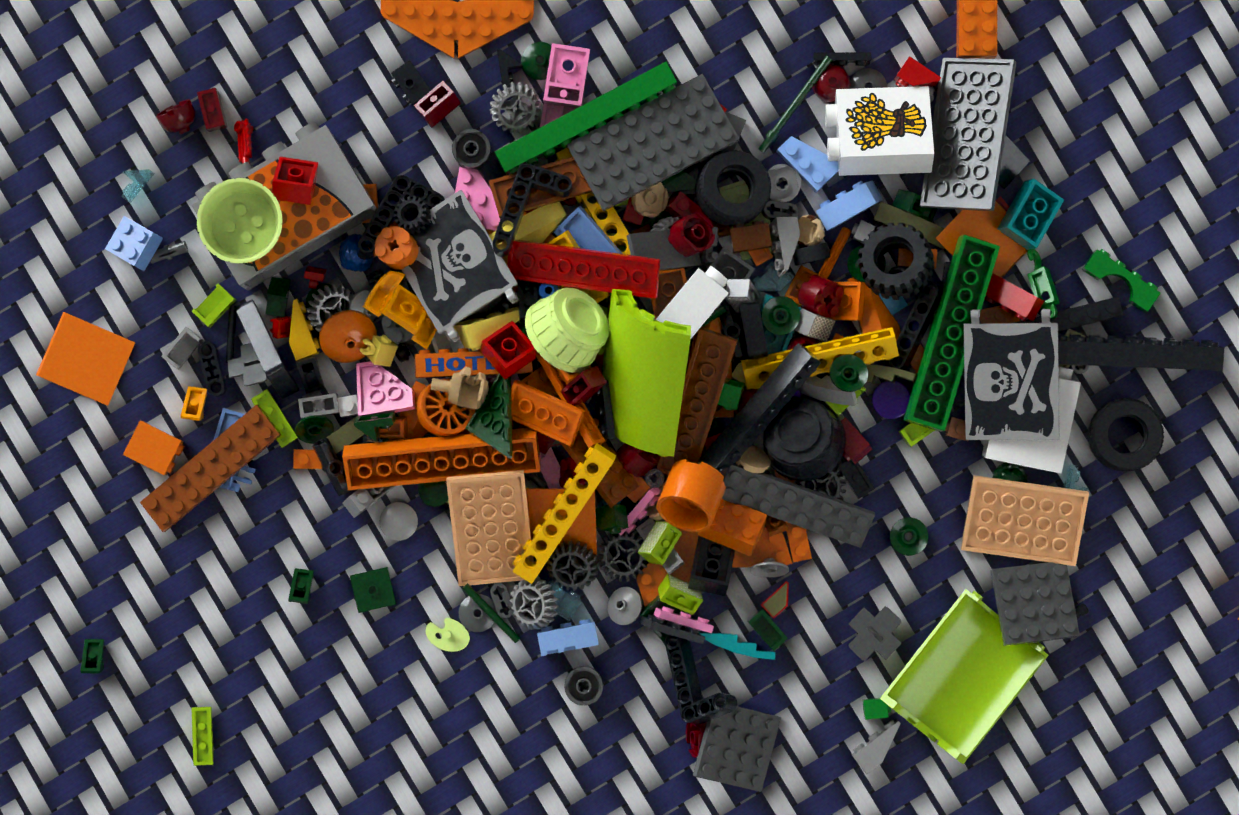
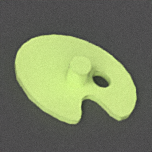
(454, 635)

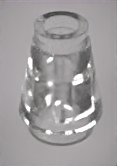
(659, 478)

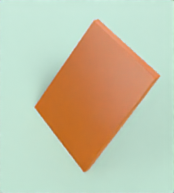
(983, 226)
(85, 358)
(581, 530)

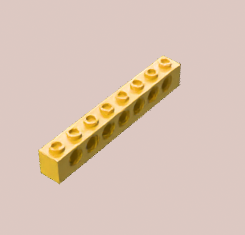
(593, 209)
(827, 351)
(603, 459)

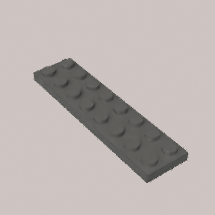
(798, 505)

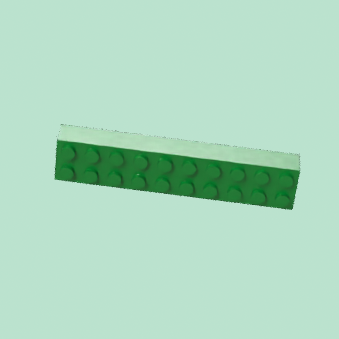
(586, 118)
(944, 350)

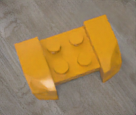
(402, 307)

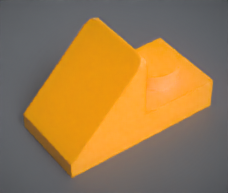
(194, 403)

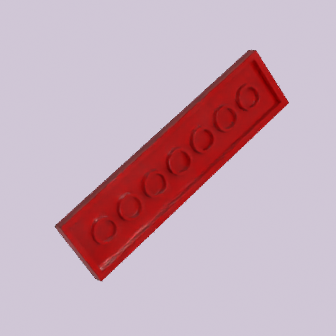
(584, 268)

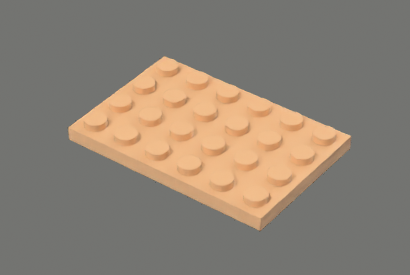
(1024, 520)
(488, 525)

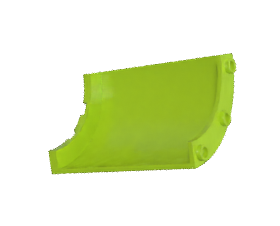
(645, 374)
(963, 677)

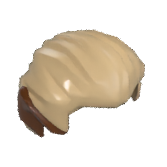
(810, 230)

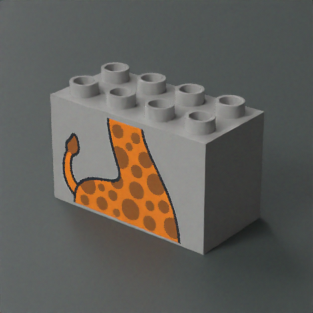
(336, 206)

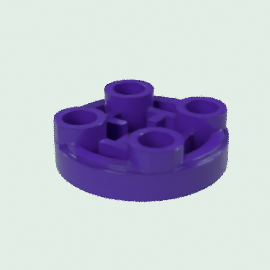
(890, 399)

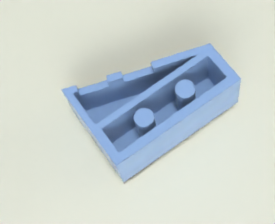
(808, 162)
(849, 204)
(567, 637)

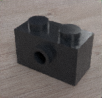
(410, 82)

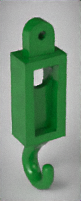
(1042, 282)

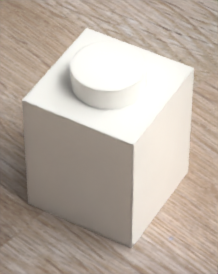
(348, 406)

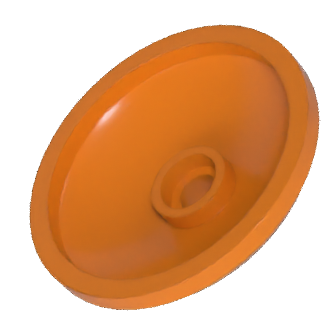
(344, 328)

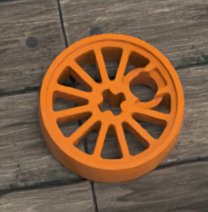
(425, 420)

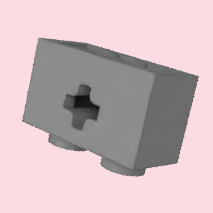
(319, 405)

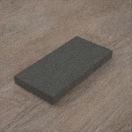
(657, 246)

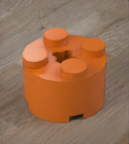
(395, 257)

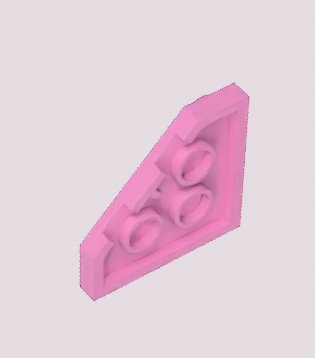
(479, 196)
(381, 391)

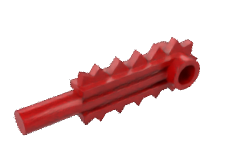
(244, 133)

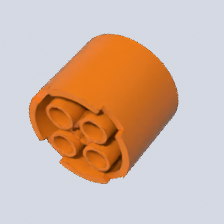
(691, 496)

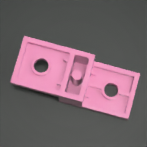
(564, 88)

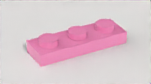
(639, 511)
(684, 619)

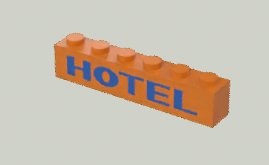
(446, 363)

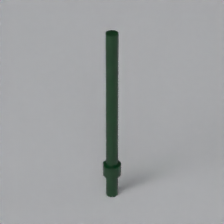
(772, 135)

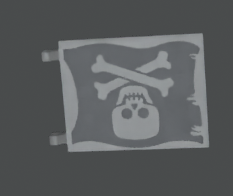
(457, 266)
(1011, 380)

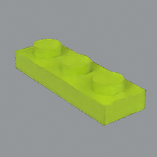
(276, 416)
(202, 736)

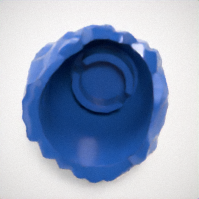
(349, 257)

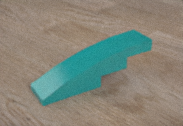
(730, 643)

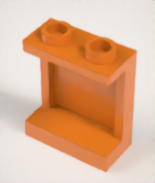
(153, 448)

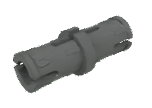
(169, 252)

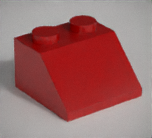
(915, 74)
(295, 180)

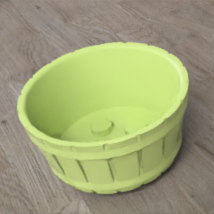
(239, 220)
(567, 329)

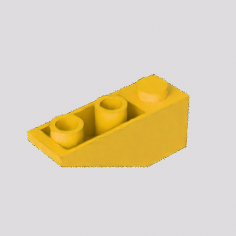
(301, 338)

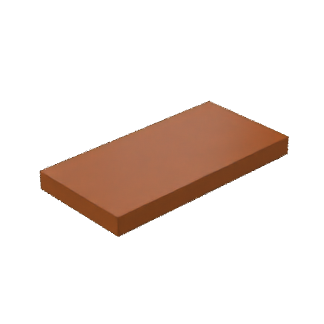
(545, 413)

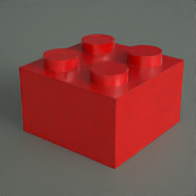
(508, 350)

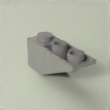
(784, 237)
(364, 498)
(873, 752)

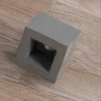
(861, 231)

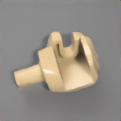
(464, 389)

